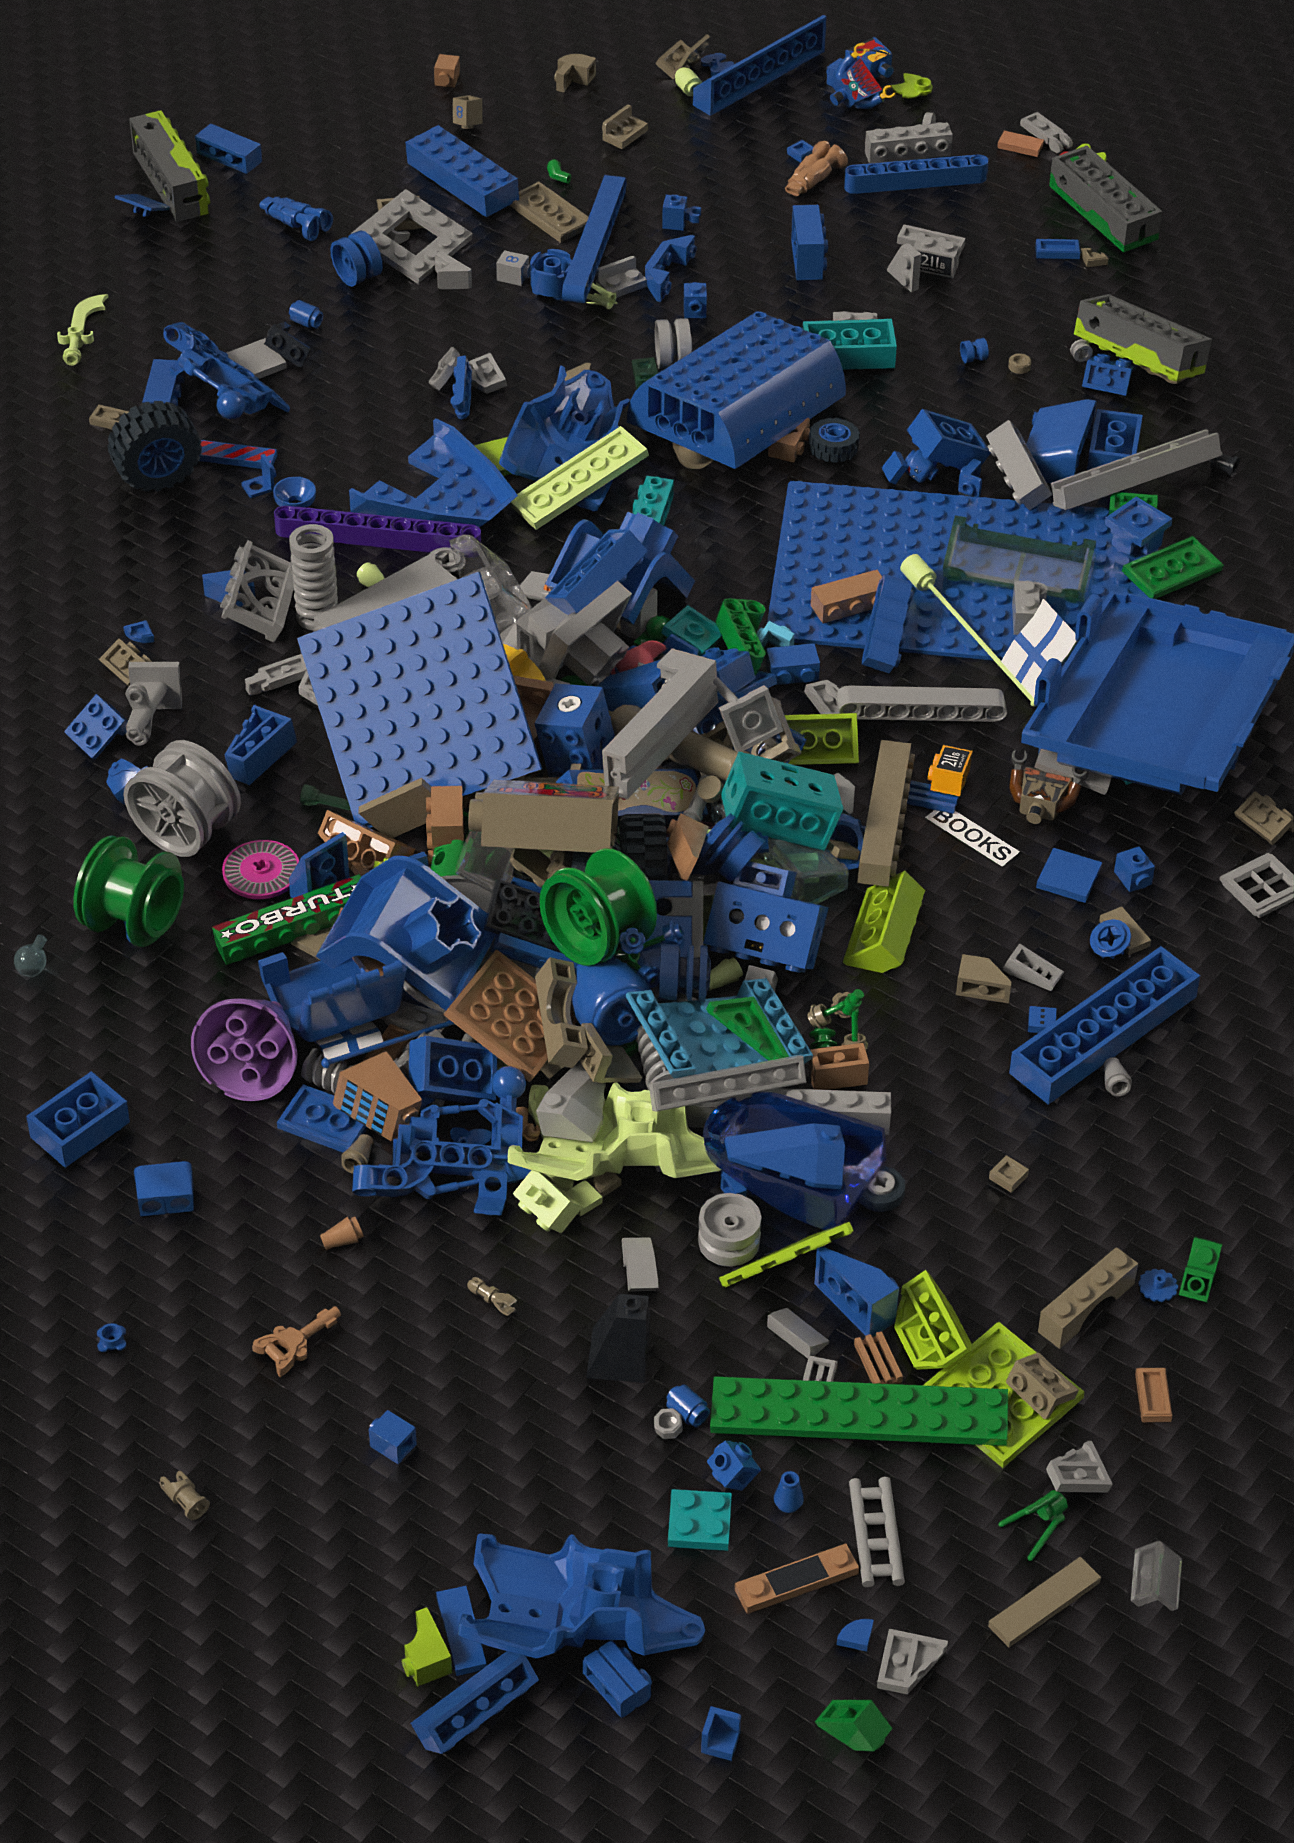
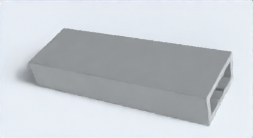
(409, 581)

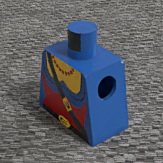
(877, 57)

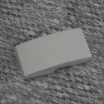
(640, 1264)

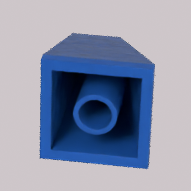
(632, 686)

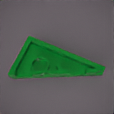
(750, 1024)

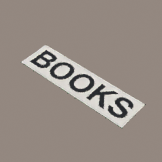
(974, 836)

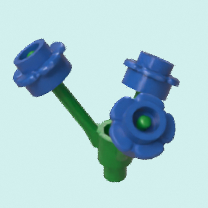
(634, 942)

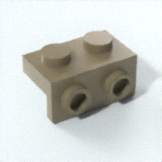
(623, 128)

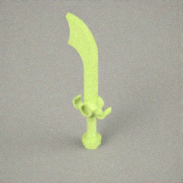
(75, 333)

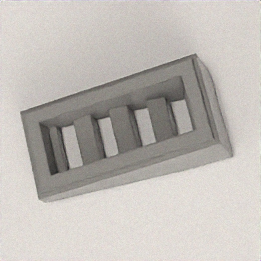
(1022, 958)

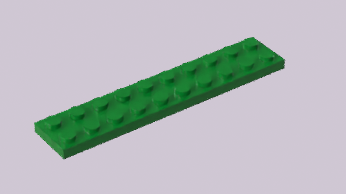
(859, 1411)

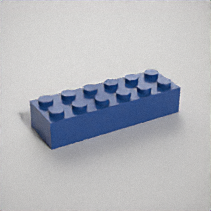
(462, 171)

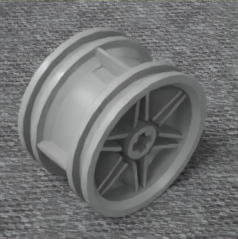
(182, 798)

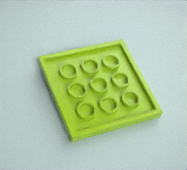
(989, 1367)

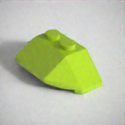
(929, 1325)

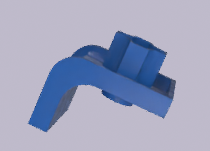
(656, 568)
(415, 918)

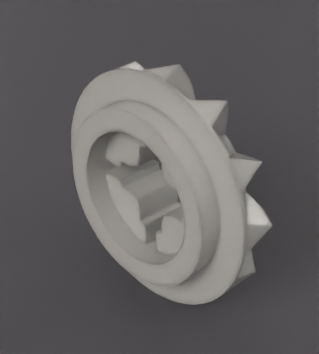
(441, 555)

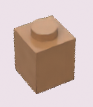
(447, 70)

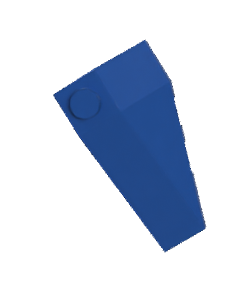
(800, 1151)

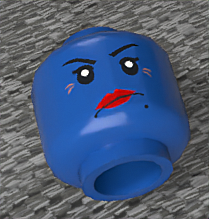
(920, 468)

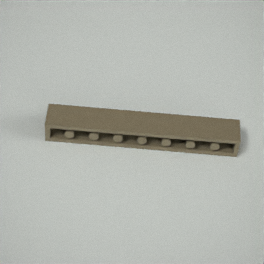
(886, 813)

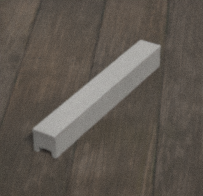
(1135, 469)

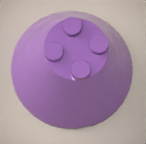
(245, 1048)

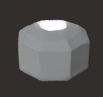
(668, 1423)

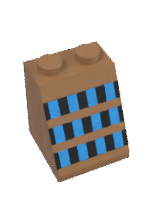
(377, 1095)

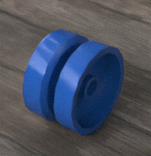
(356, 258)

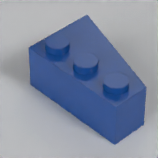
(259, 745)

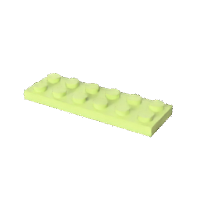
(578, 477)

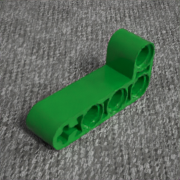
(738, 626)

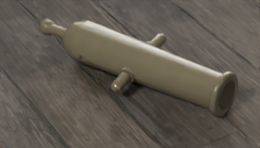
(693, 752)

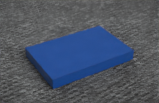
(318, 1120)

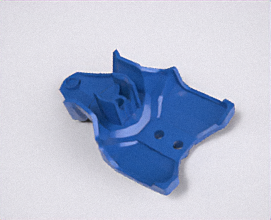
(562, 426)
(574, 1597)

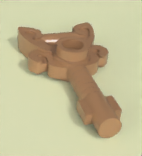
(293, 1340)

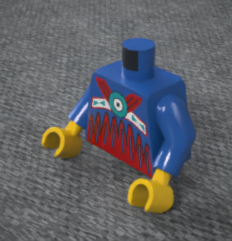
(856, 84)

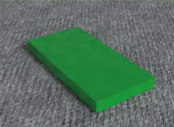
(1172, 568)

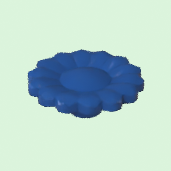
(1158, 1285)

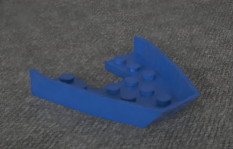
(467, 487)

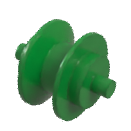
(822, 1038)

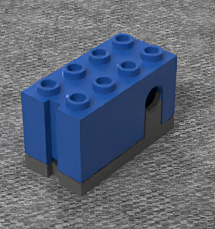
(685, 906)

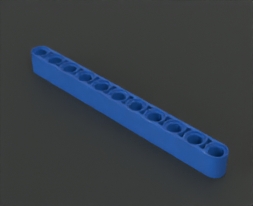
(594, 239)

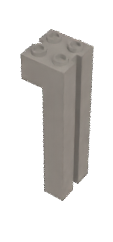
(662, 721)

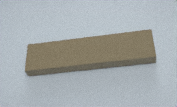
(1044, 1602)

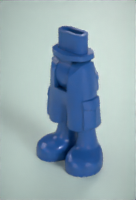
(298, 214)

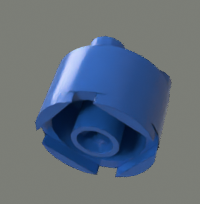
(549, 272)

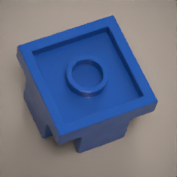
(1137, 524)

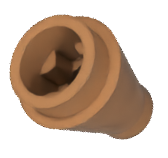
(343, 1233)

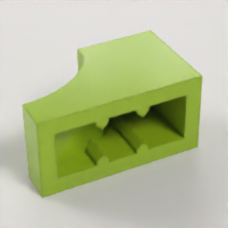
(426, 1654)

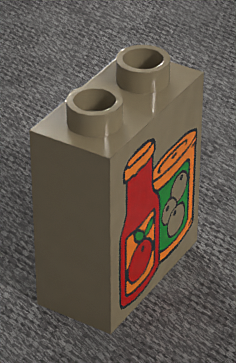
(546, 815)

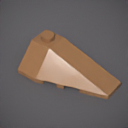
(363, 843)
(685, 843)

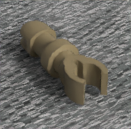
(491, 1295)

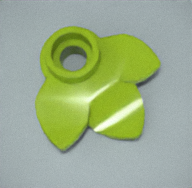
(913, 86)

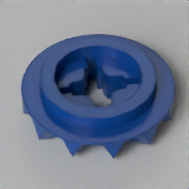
(1102, 934)

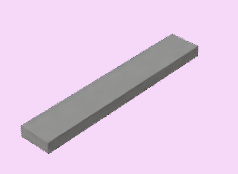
(727, 1083)

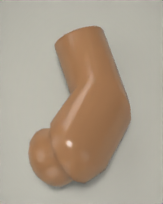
(529, 1132)

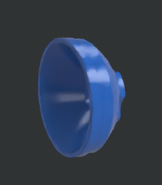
(294, 489)

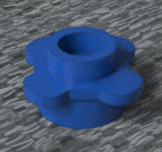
(108, 1332)

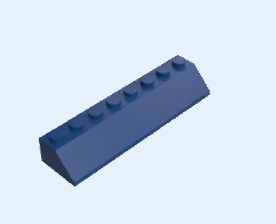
(761, 67)

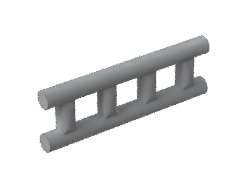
(866, 1545)

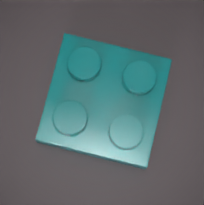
(694, 629)
(699, 1519)

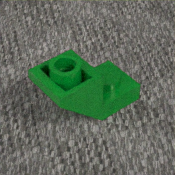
(1200, 1269)

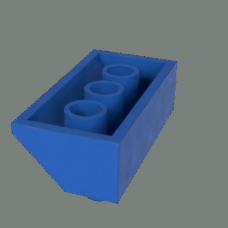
(598, 570)

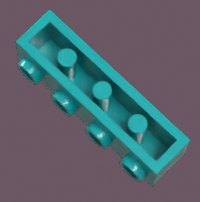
(655, 498)

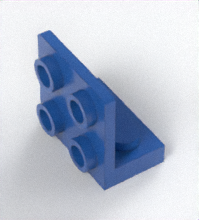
(1108, 374)
(96, 726)

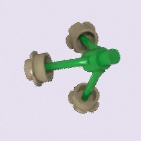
(845, 1006)

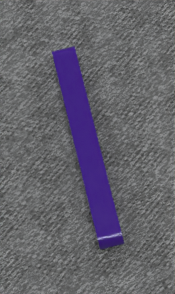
(374, 529)

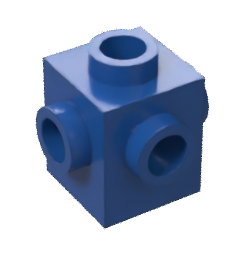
(733, 1465)

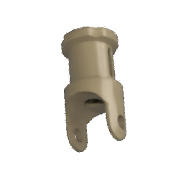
(185, 1495)

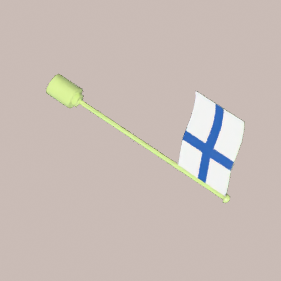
(1040, 640)

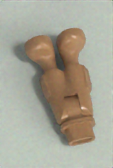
(816, 167)

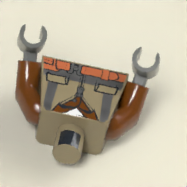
(1042, 792)

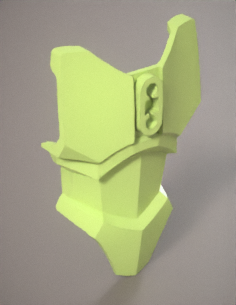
(628, 1137)

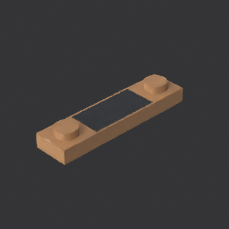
(796, 1578)

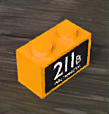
(950, 770)

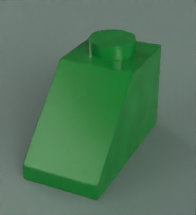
(855, 1724)

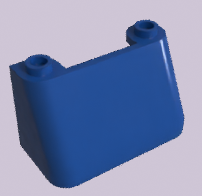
(1060, 437)

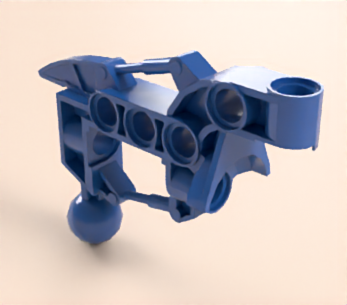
(236, 386)
(421, 1135)

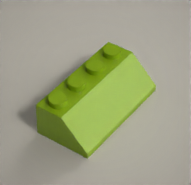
(828, 736)
(885, 925)

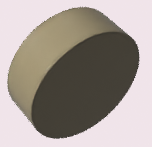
(1019, 363)
(710, 789)

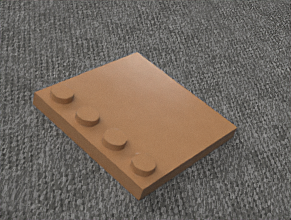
(504, 1014)

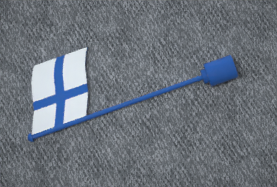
(361, 1041)

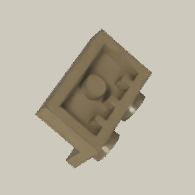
(118, 659)
(1265, 818)
(1040, 1384)

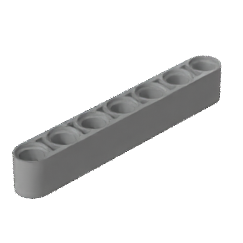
(922, 703)

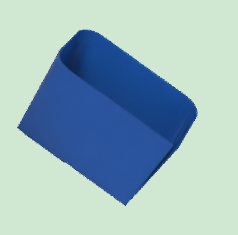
(164, 1188)

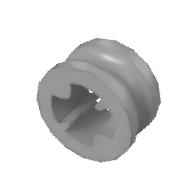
(1085, 354)

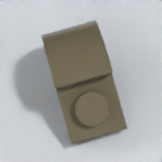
(576, 69)

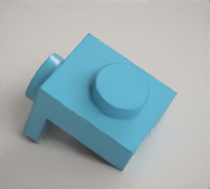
(775, 635)

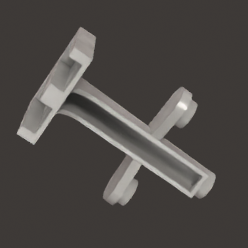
(151, 688)

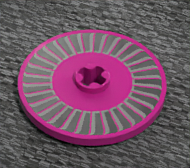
(259, 869)

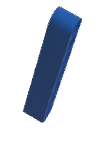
(916, 174)

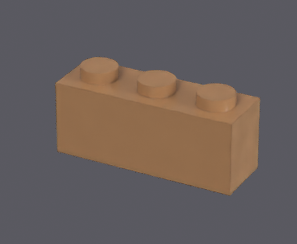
(845, 596)

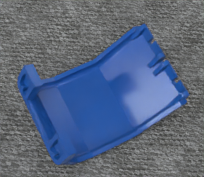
(331, 1000)

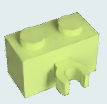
(547, 1201)

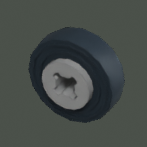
(887, 1198)

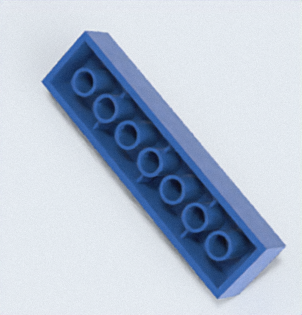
(1104, 1025)

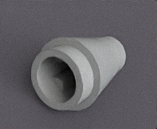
(1116, 1078)

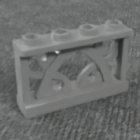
(267, 620)

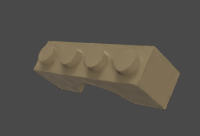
(555, 989)
(1066, 1314)

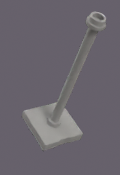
(749, 717)

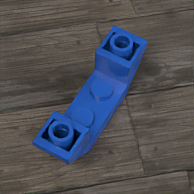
(675, 250)

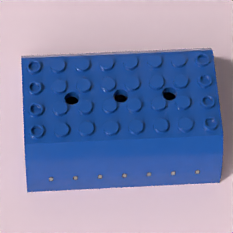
(741, 390)

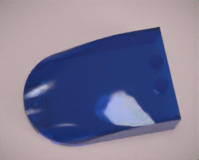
(769, 1111)

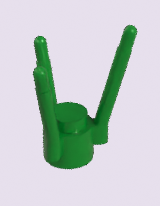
(1047, 1507)

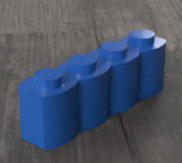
(887, 623)

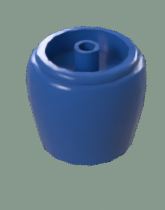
(603, 1001)

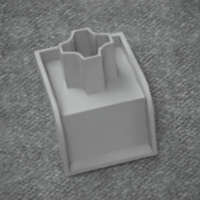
(583, 639)

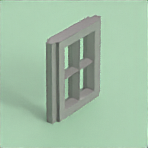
(1251, 870)

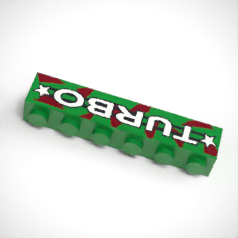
(282, 921)

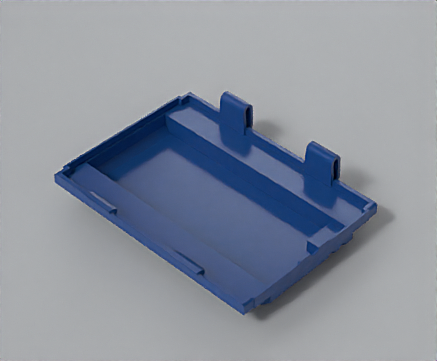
(1136, 685)

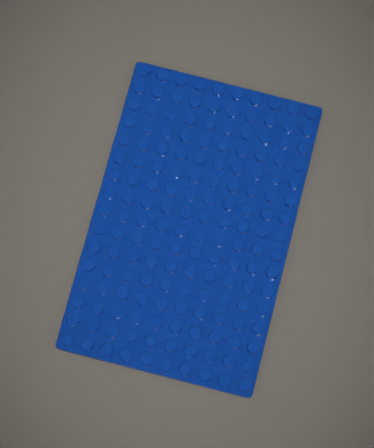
(855, 530)

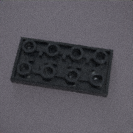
(517, 914)

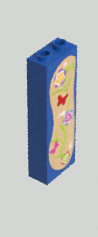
(662, 792)

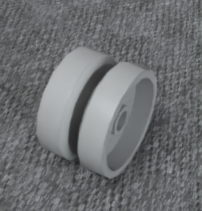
(669, 344)
(729, 1229)

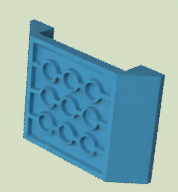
(697, 1043)

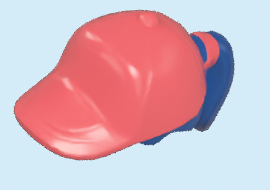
(643, 653)

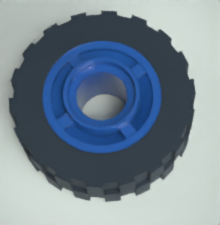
(833, 440)

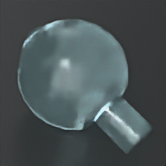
(30, 958)

